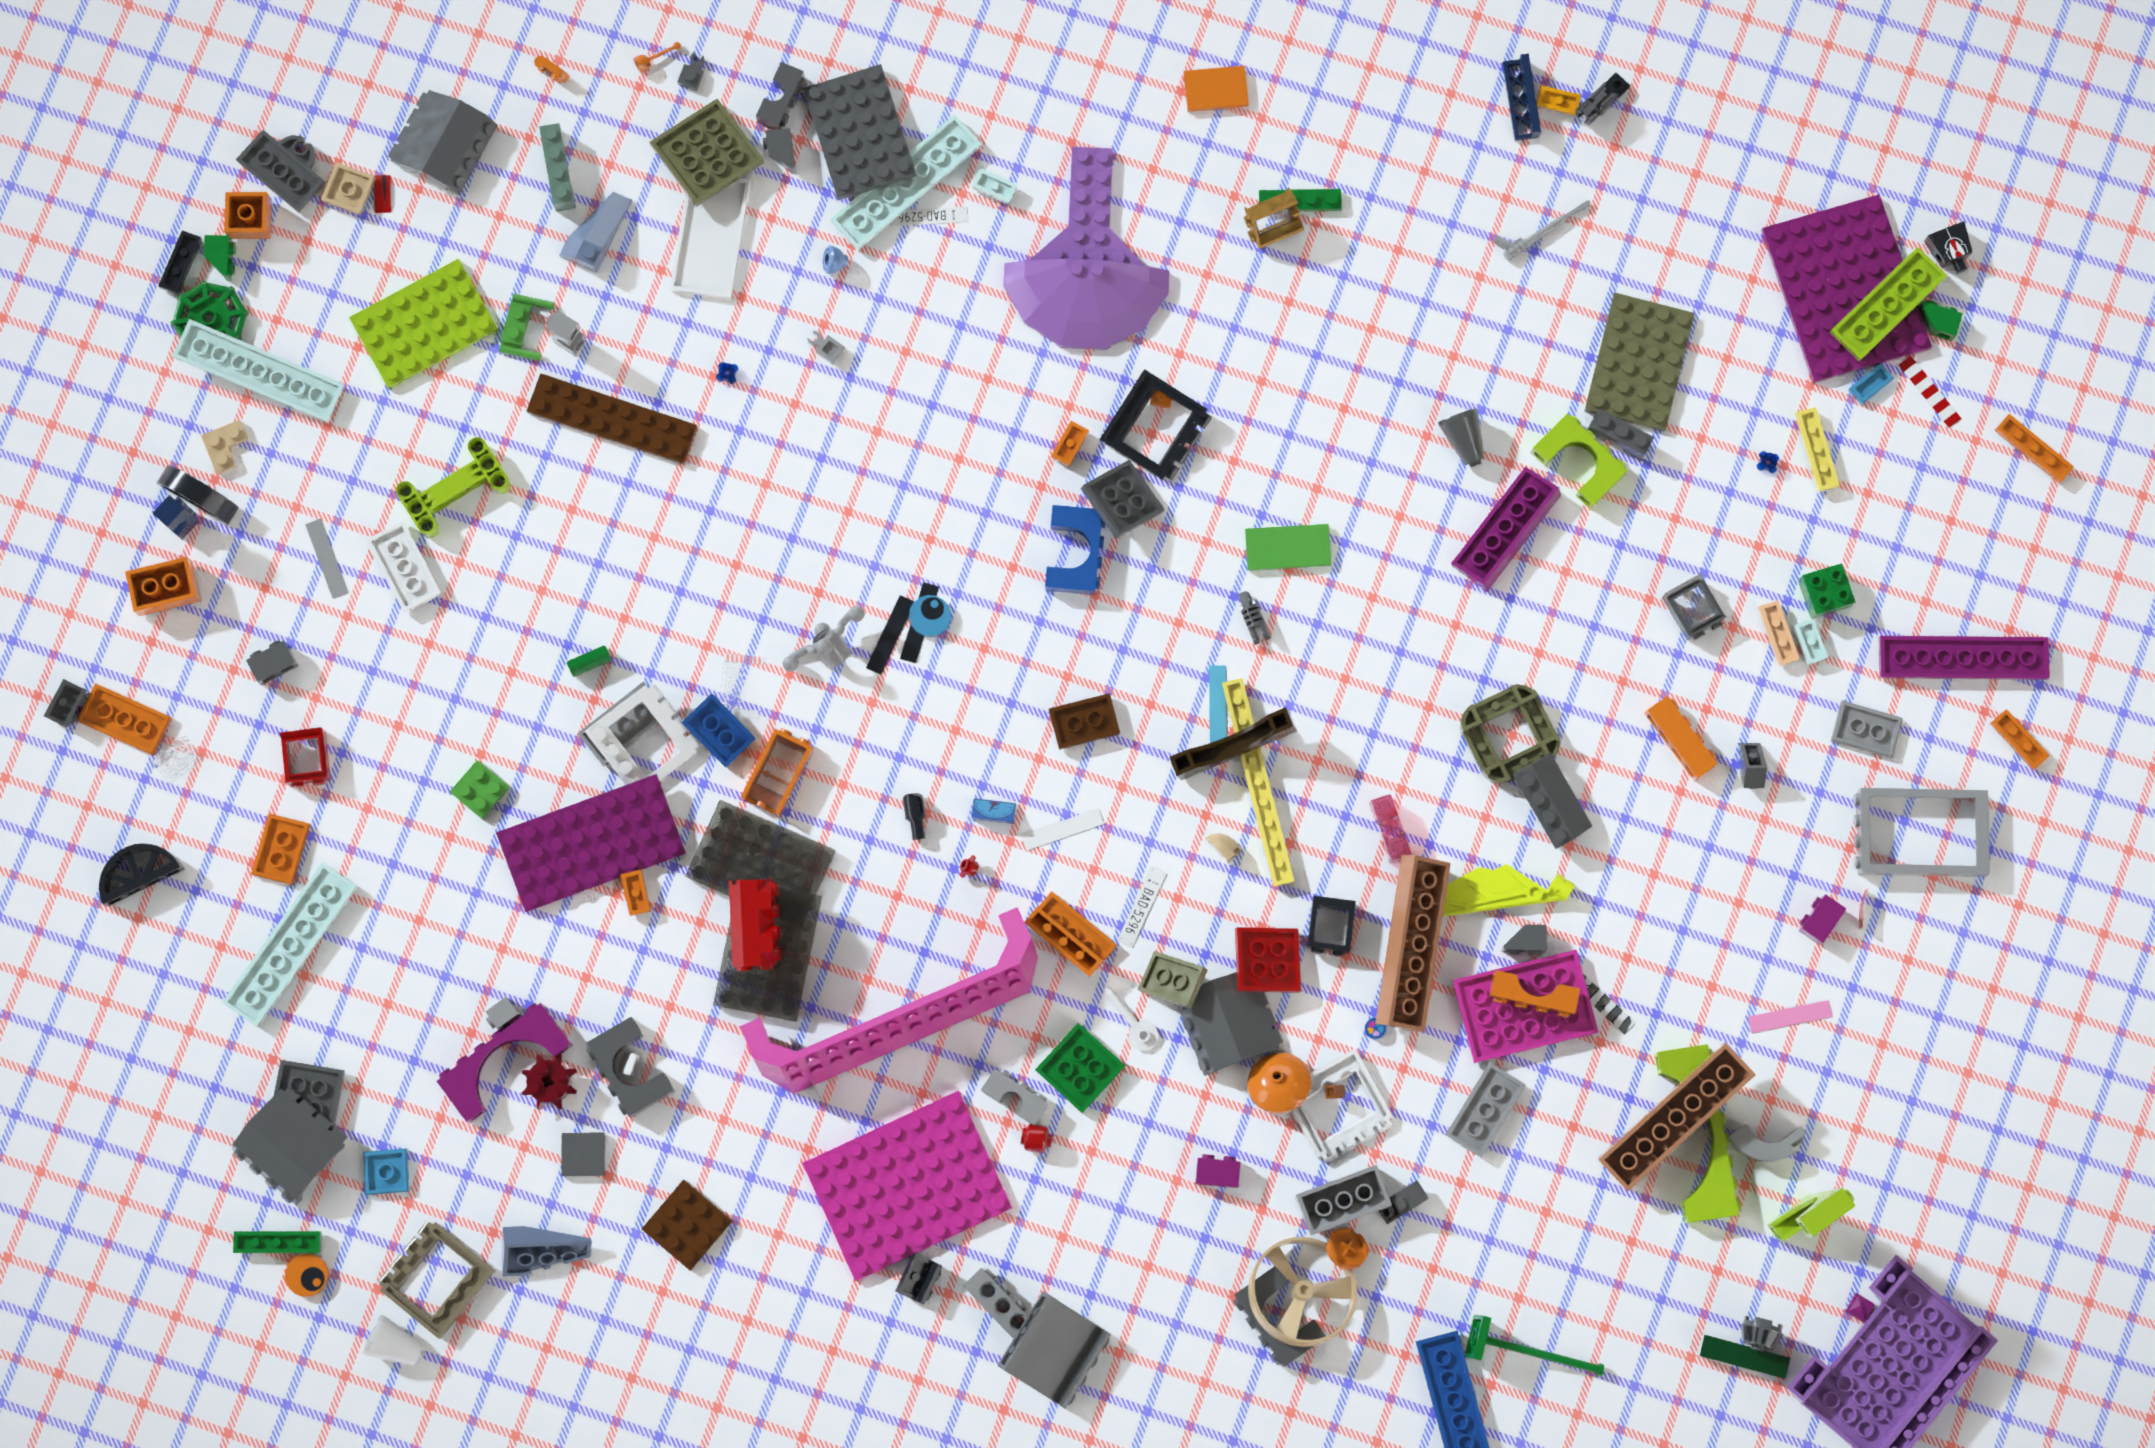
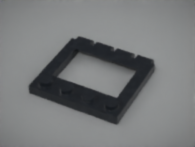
(1132, 409)

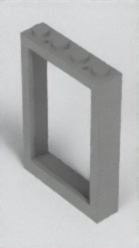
(1862, 839)

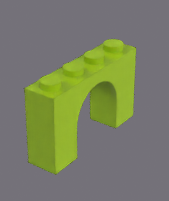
(1570, 433)

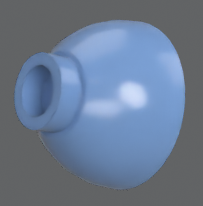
(834, 260)

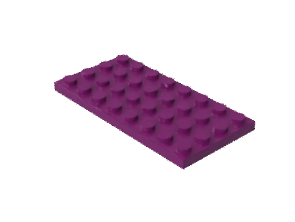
(590, 842)

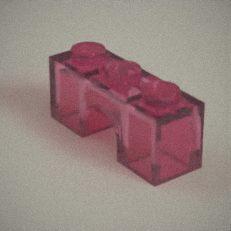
(1390, 826)

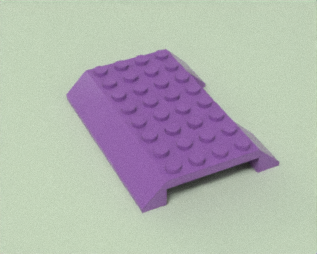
(1896, 1365)

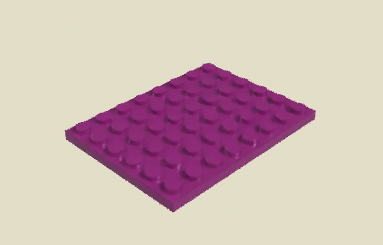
(1826, 270)

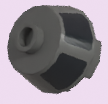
(1760, 1333)

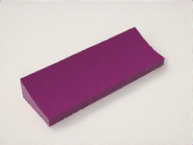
(1506, 528)

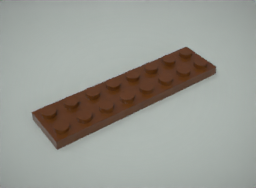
(612, 419)

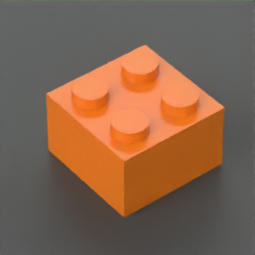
(248, 215)

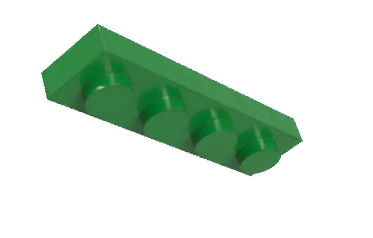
(1309, 199)
(277, 1241)

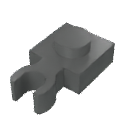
(691, 74)

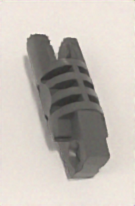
(1253, 617)

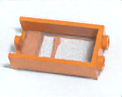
(777, 771)

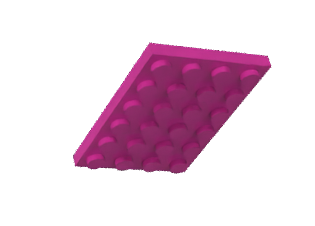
(1504, 1029)

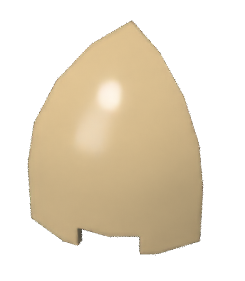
(1224, 845)

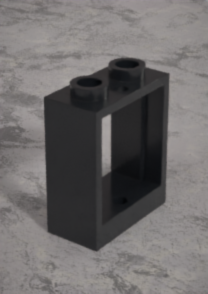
(1337, 904)

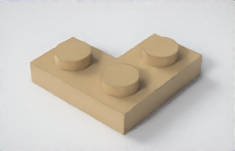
(219, 443)

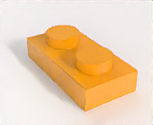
(1558, 100)

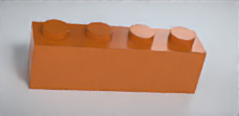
(1681, 738)

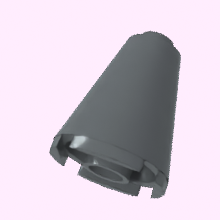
(1465, 436)

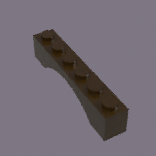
(1201, 758)

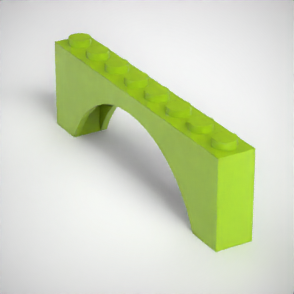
(1716, 1192)
(1812, 1213)

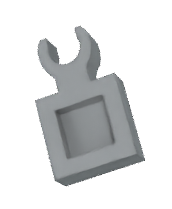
(827, 348)

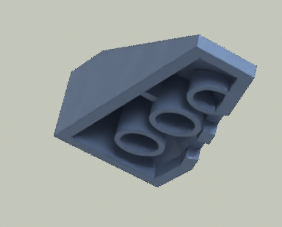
(594, 236)
(536, 1248)

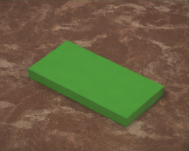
(1288, 547)

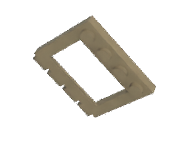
(458, 1298)

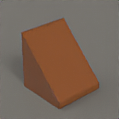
(1334, 1091)

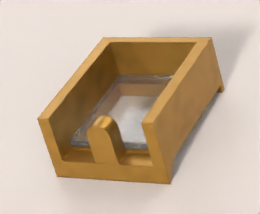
(1273, 219)

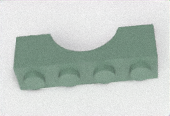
(557, 167)

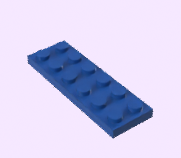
(1451, 1391)

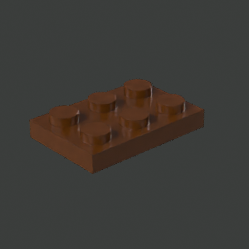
(1084, 721)

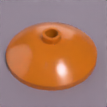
(1279, 1094)

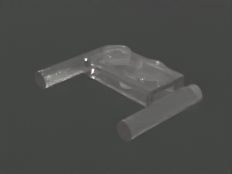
(732, 683)

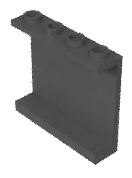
(1054, 1350)

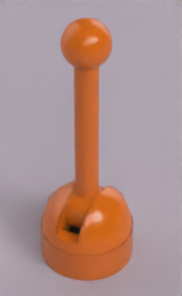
(643, 62)

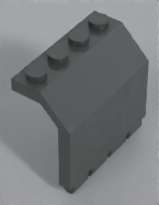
(443, 140)
(1228, 1025)
(288, 1144)

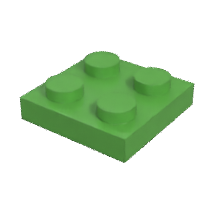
(479, 789)

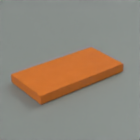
(124, 719)

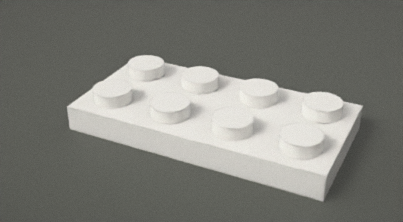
(404, 566)

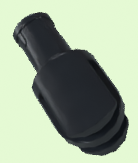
(915, 813)

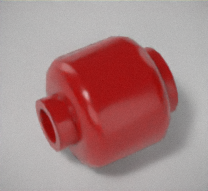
(1036, 1138)

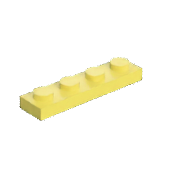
(1817, 449)

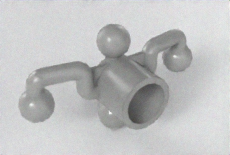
(827, 642)

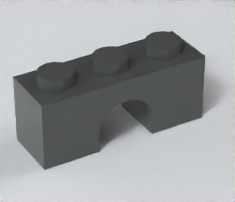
(775, 113)
(1611, 428)

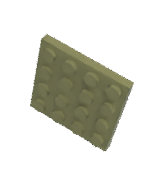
(706, 152)

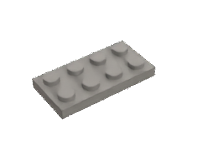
(627, 728)
(1485, 1110)

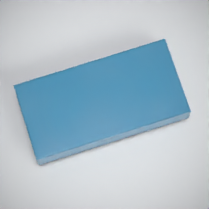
(1870, 384)

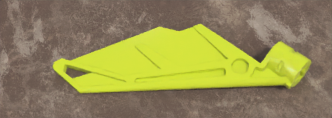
(1500, 889)

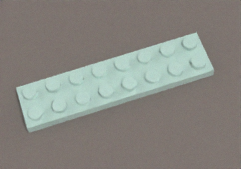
(932, 161)
(258, 371)
(289, 944)

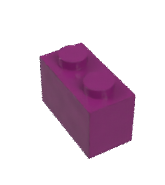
(1822, 919)
(1217, 1172)

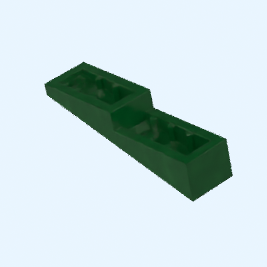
(1744, 1357)

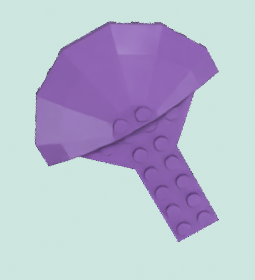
(1086, 281)

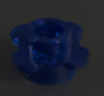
(723, 367)
(1772, 458)

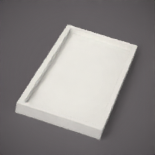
(710, 243)

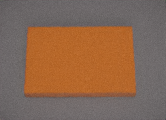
(1216, 88)
(280, 849)

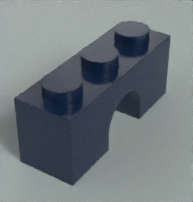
(176, 516)

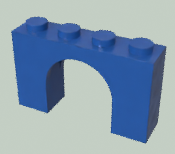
(1084, 577)

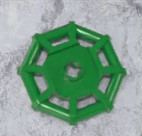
(213, 306)

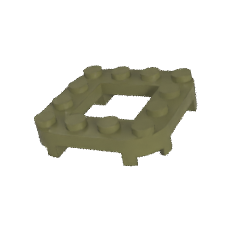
(1494, 706)

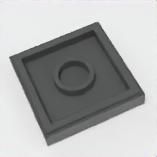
(583, 1154)

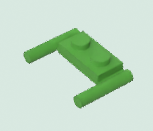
(517, 324)

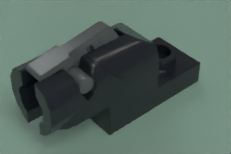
(1603, 98)

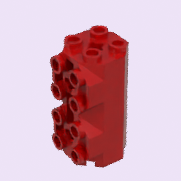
(753, 924)

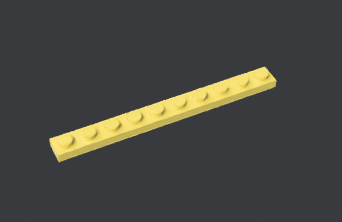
(1259, 788)

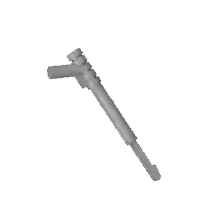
(1522, 244)

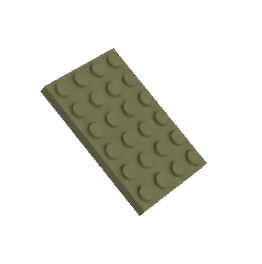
(1639, 361)

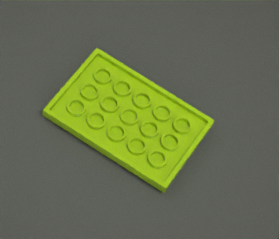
(423, 323)

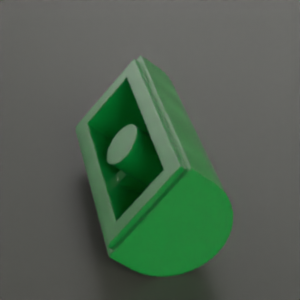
(589, 661)

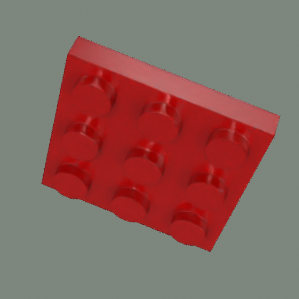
(1267, 960)

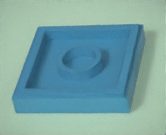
(386, 1171)

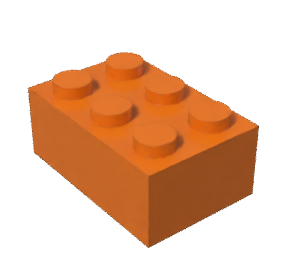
(163, 586)

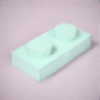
(994, 186)
(1810, 642)

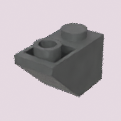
(1528, 939)
(1404, 1201)

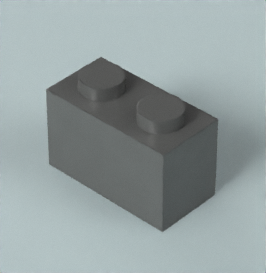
(272, 662)

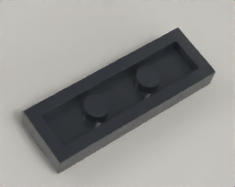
(180, 262)

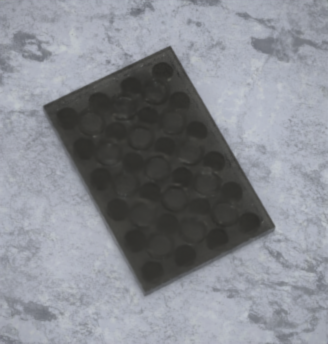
(754, 848)
(781, 989)

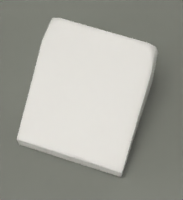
(628, 1064)

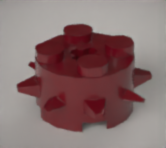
(536, 1081)

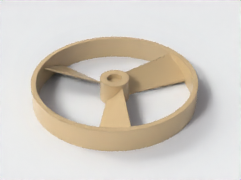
(1302, 1291)

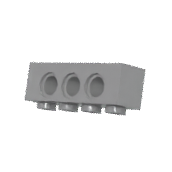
(975, 1288)

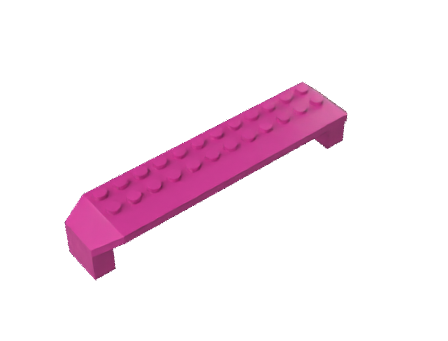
(903, 1025)

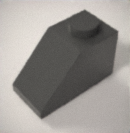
(780, 148)
(1752, 765)

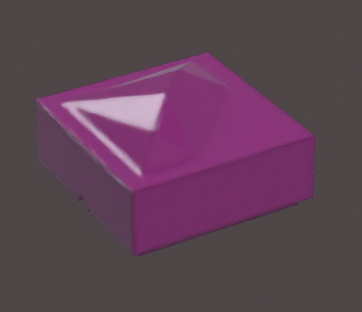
(1859, 1307)

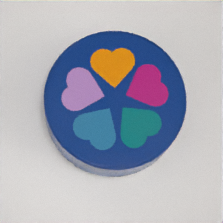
(1374, 1030)

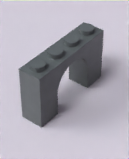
(606, 1049)
(1266, 1286)

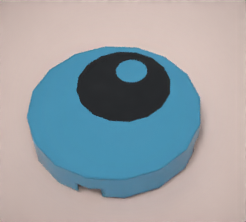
(930, 616)

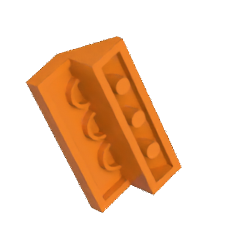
(1070, 934)

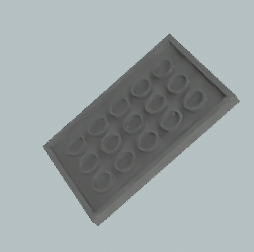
(859, 132)

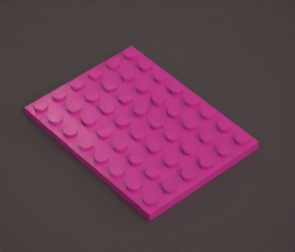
(907, 1185)

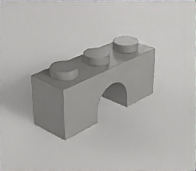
(565, 332)
(1000, 1084)

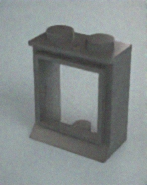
(1694, 608)

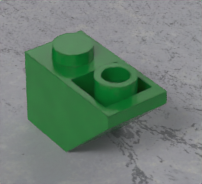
(219, 253)
(1939, 320)

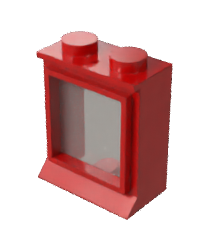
(305, 757)

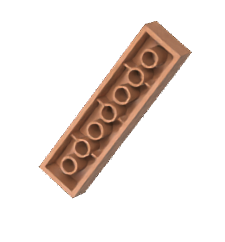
(1413, 943)
(1676, 1116)

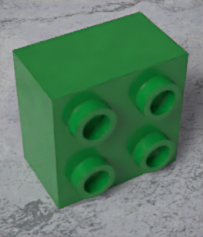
(1826, 591)

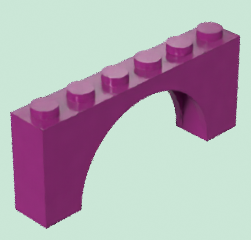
(462, 1081)

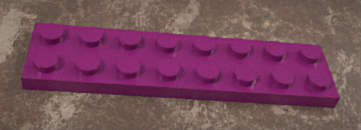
(1963, 657)

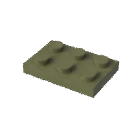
(1172, 979)

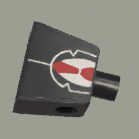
(1950, 246)

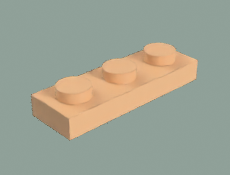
(1778, 633)

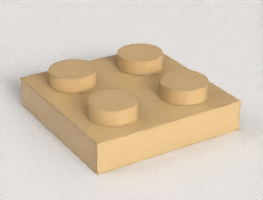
(348, 188)

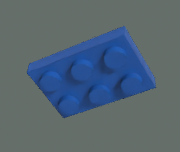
(718, 730)

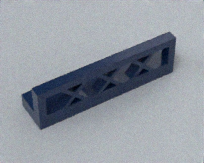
(1529, 98)

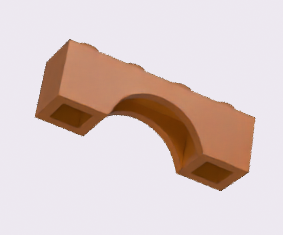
(1507, 988)

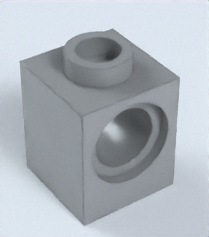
(501, 1013)

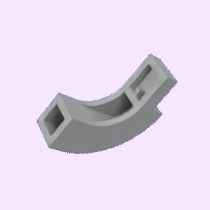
(1753, 1148)

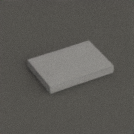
(1866, 729)

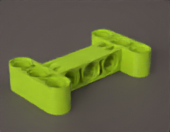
(453, 487)

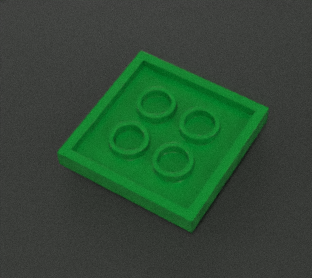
(1080, 1068)

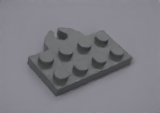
(283, 168)

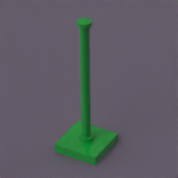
(1479, 1338)

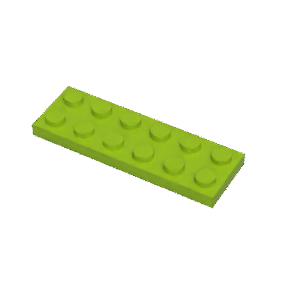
(1888, 303)

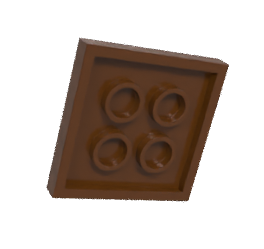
(687, 1225)

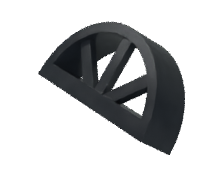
(197, 494)
(141, 882)

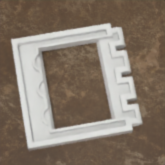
(616, 753)
(1363, 1128)

